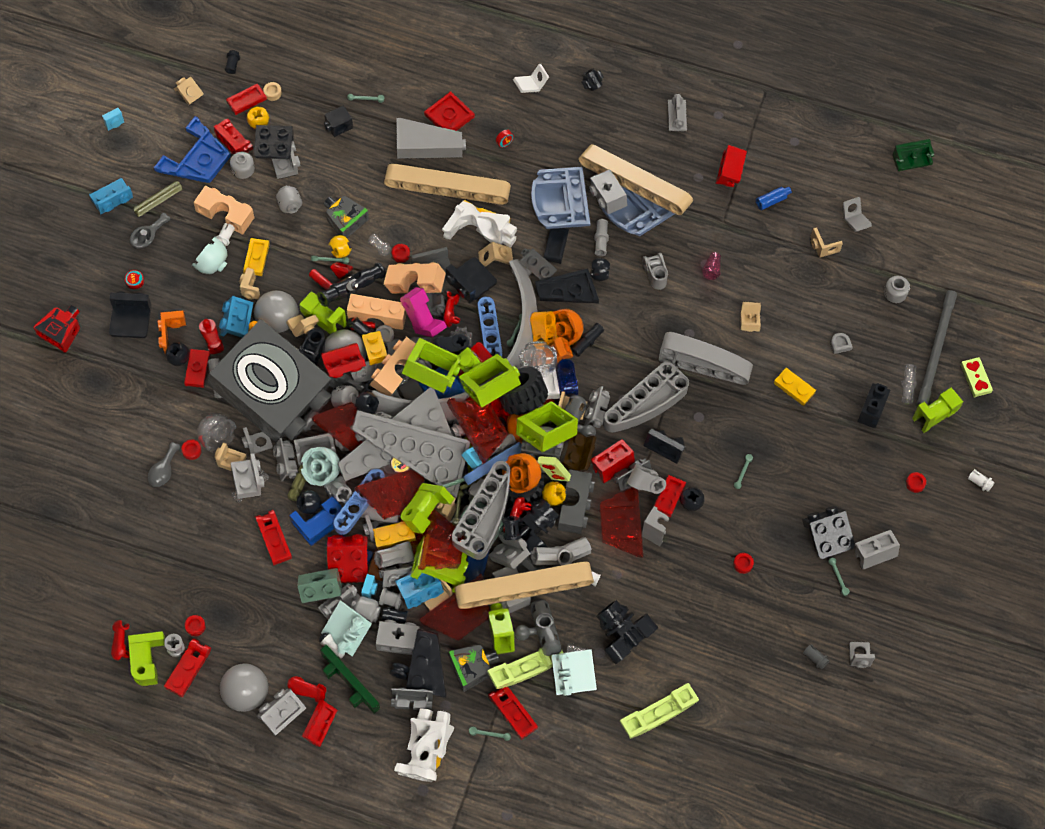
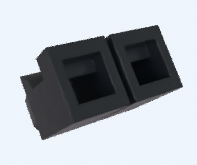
(874, 405)

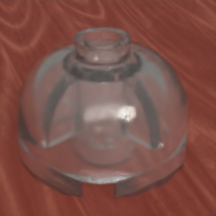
(539, 356)
(215, 431)

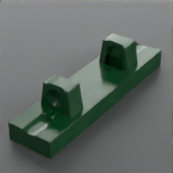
(361, 694)

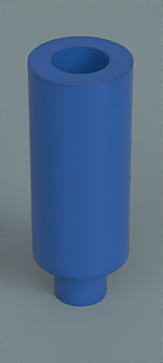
(772, 197)

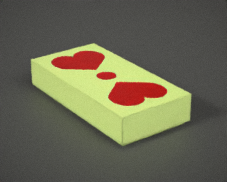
(976, 377)
(554, 468)

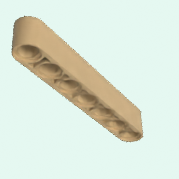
(637, 180)
(447, 184)
(523, 585)

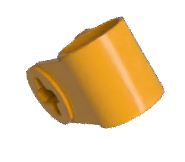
(544, 326)

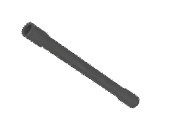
(948, 306)

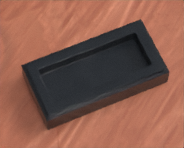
(556, 245)

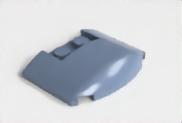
(560, 198)
(638, 215)

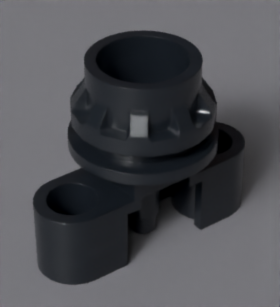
(534, 521)
(627, 634)

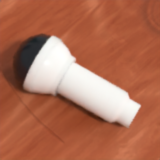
(327, 639)

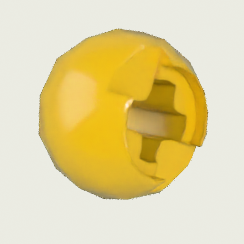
(257, 116)
(340, 246)
(554, 493)

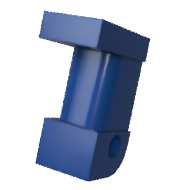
(319, 524)

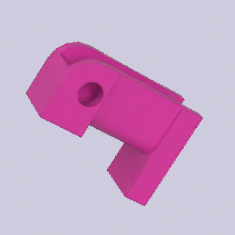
(419, 313)

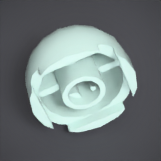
(212, 258)
(320, 466)

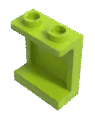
(452, 576)

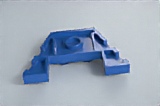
(202, 160)

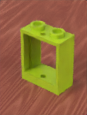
(436, 356)
(494, 388)
(529, 428)

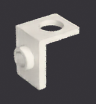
(531, 83)

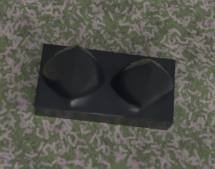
(664, 446)

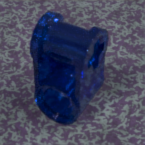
(567, 380)

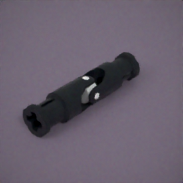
(353, 283)

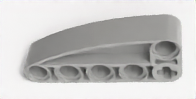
(704, 358)
(654, 400)
(487, 519)

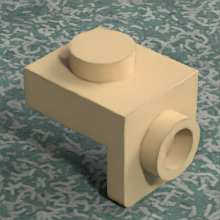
(188, 90)
(246, 285)
(750, 316)
(301, 326)
(225, 456)
(446, 510)

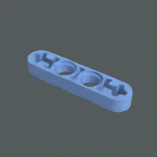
(489, 330)
(486, 467)
(357, 500)

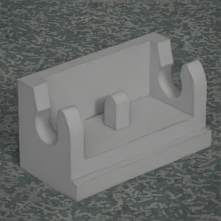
(305, 444)
(652, 529)
(877, 549)

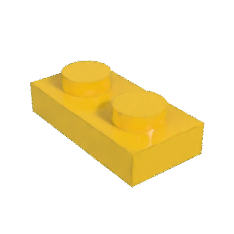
(256, 255)
(374, 347)
(794, 386)
(393, 535)

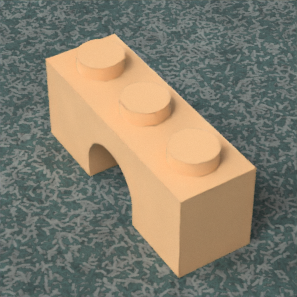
(212, 201)
(401, 276)
(366, 307)
(387, 379)

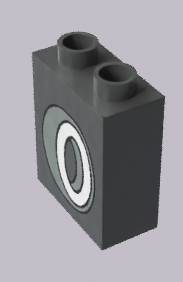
(270, 382)

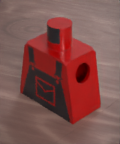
(59, 327)

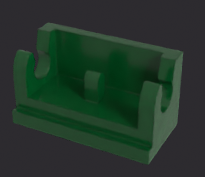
(913, 155)

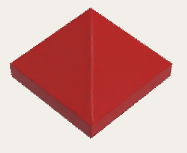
(341, 269)

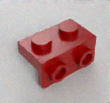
(343, 360)

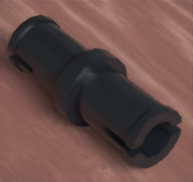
(587, 339)

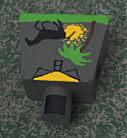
(345, 215)
(472, 665)

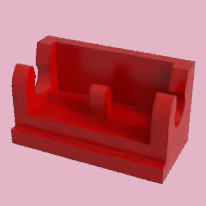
(232, 138)
(731, 166)
(613, 460)

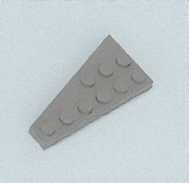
(422, 412)
(424, 451)

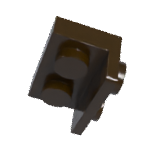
(577, 452)

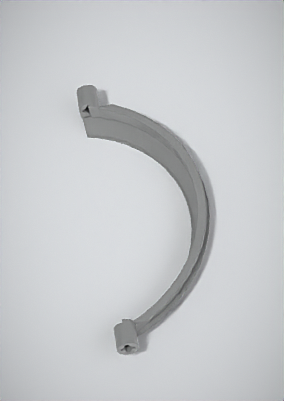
(393, 405)

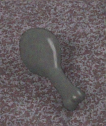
(144, 235)
(161, 471)

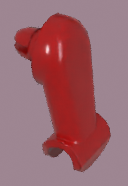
(449, 317)
(211, 336)
(518, 507)
(118, 647)
(307, 689)

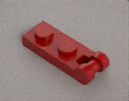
(273, 538)
(187, 668)
(513, 712)

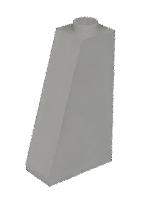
(427, 141)

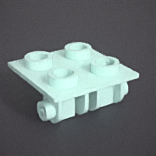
(346, 628)
(573, 672)

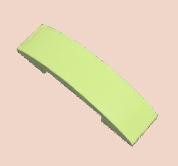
(520, 670)
(659, 712)

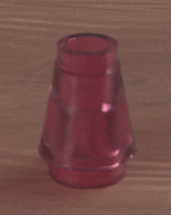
(712, 266)

